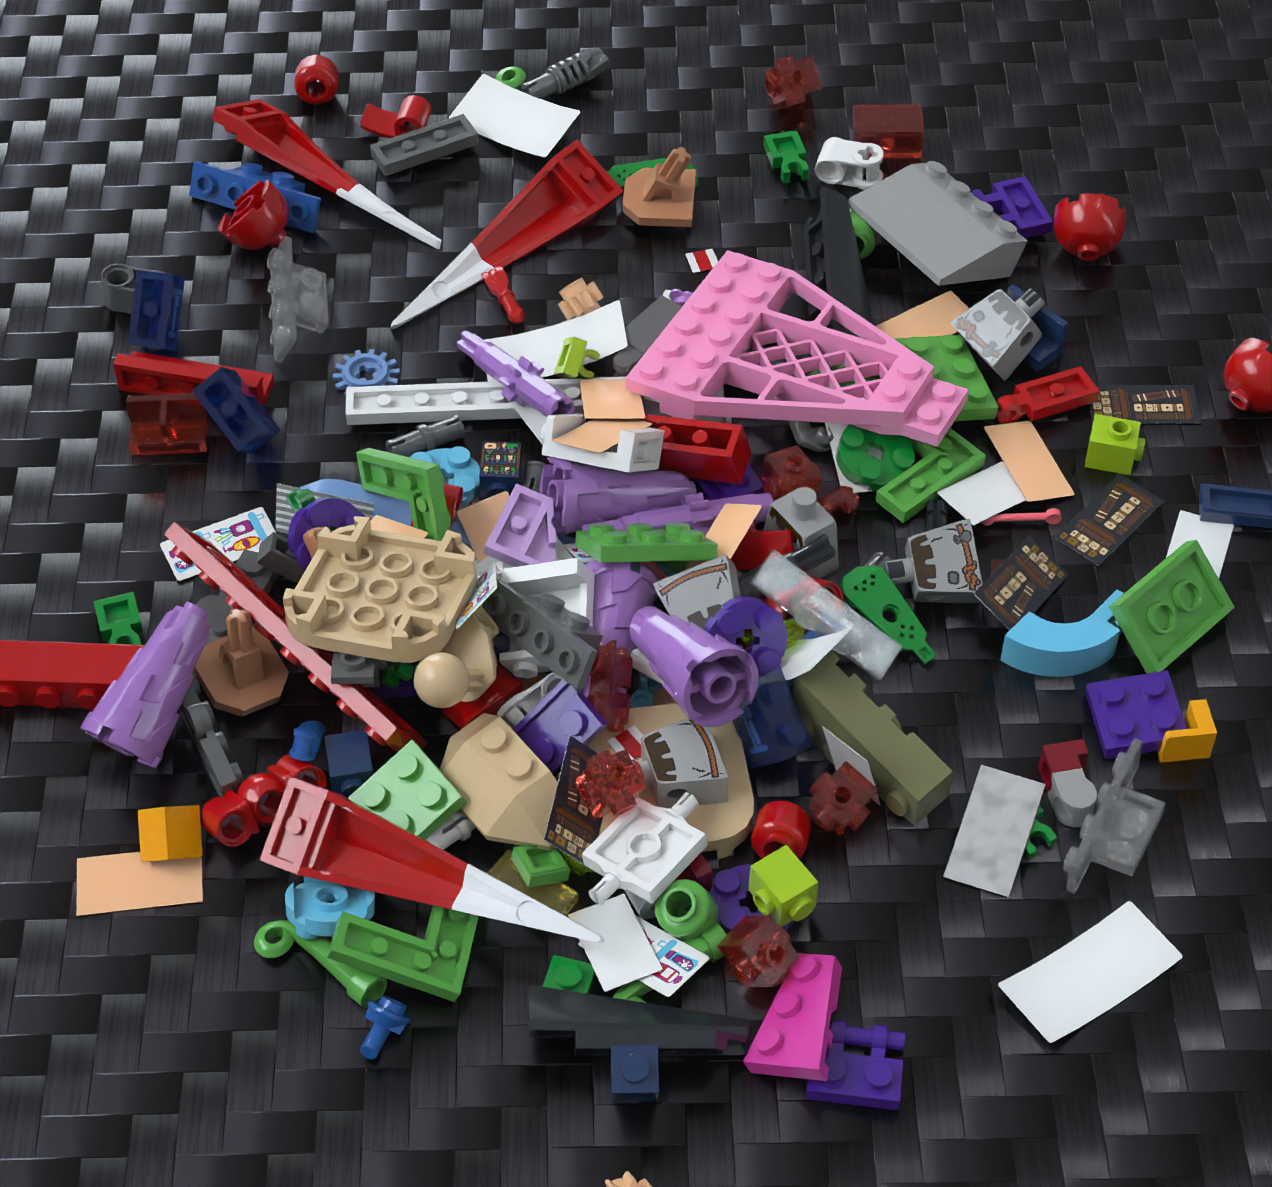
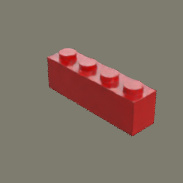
(702, 448)
(59, 672)

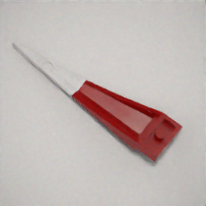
(282, 141)
(556, 201)
(348, 845)

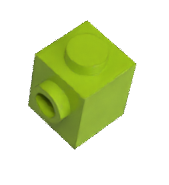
(1114, 444)
(783, 887)

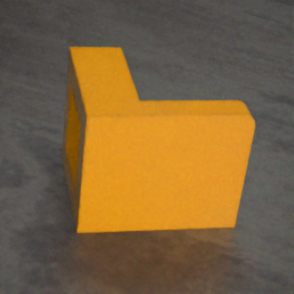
(1193, 742)
(170, 833)

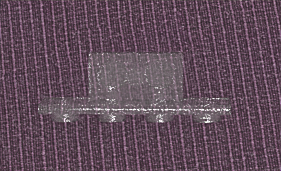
(297, 299)
(825, 614)
(1120, 826)

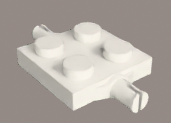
(644, 850)

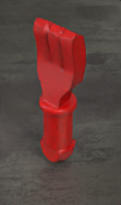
(499, 286)

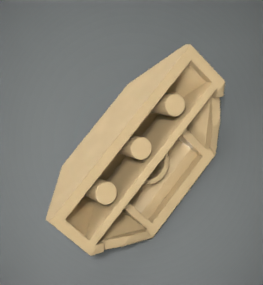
(502, 781)

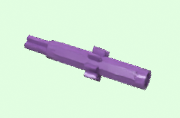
(519, 377)
(693, 511)

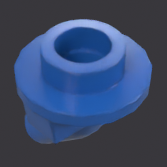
(387, 1016)

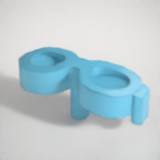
(643, 696)

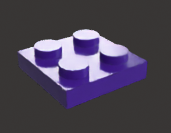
(1132, 709)

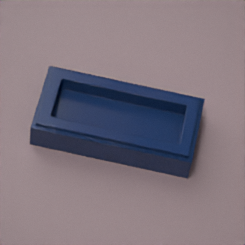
(1235, 505)

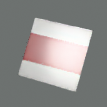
(702, 260)
(629, 740)

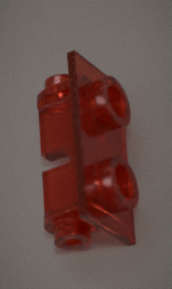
(611, 670)

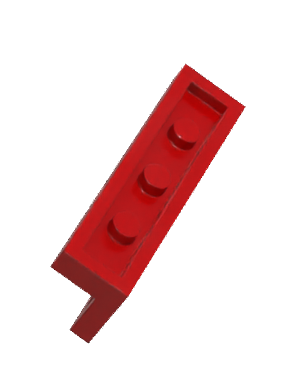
(168, 375)

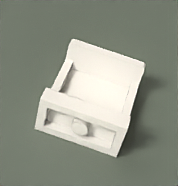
(635, 451)
(564, 579)

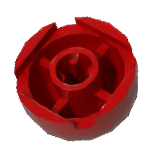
(257, 219)
(1089, 225)
(1250, 376)

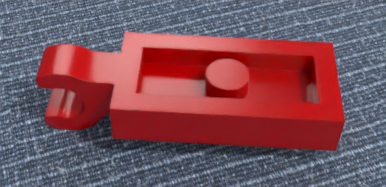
(1048, 396)

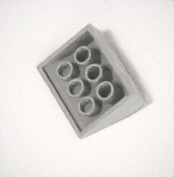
(940, 225)

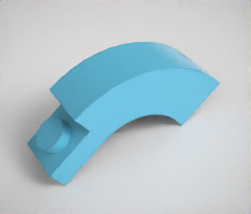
(1060, 648)

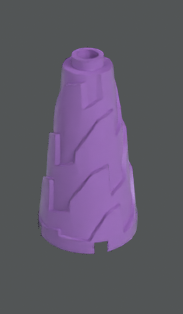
(600, 494)
(616, 600)
(697, 669)
(144, 702)

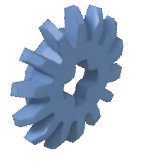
(368, 362)

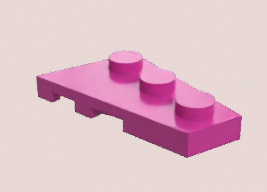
(798, 1022)

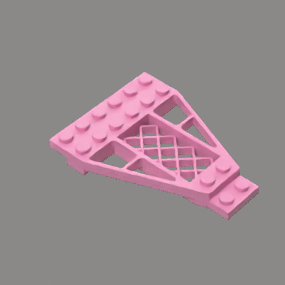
(740, 311)

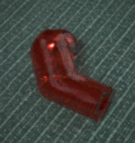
(839, 497)

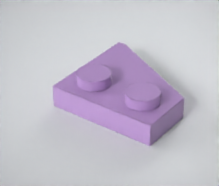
(524, 530)

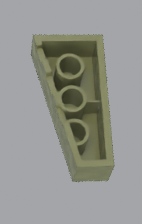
(902, 766)

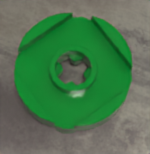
(867, 470)

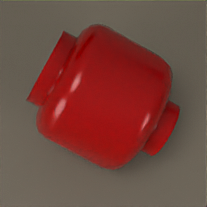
(316, 80)
(781, 825)

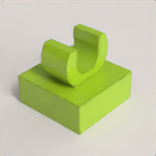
(571, 359)

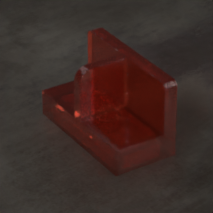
(892, 127)
(167, 424)

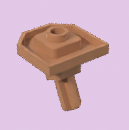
(662, 193)
(241, 669)

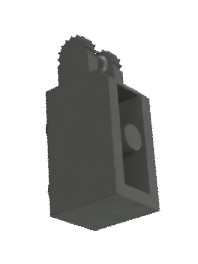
(643, 332)

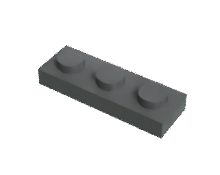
(424, 144)

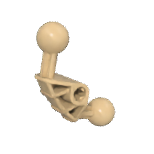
(462, 667)

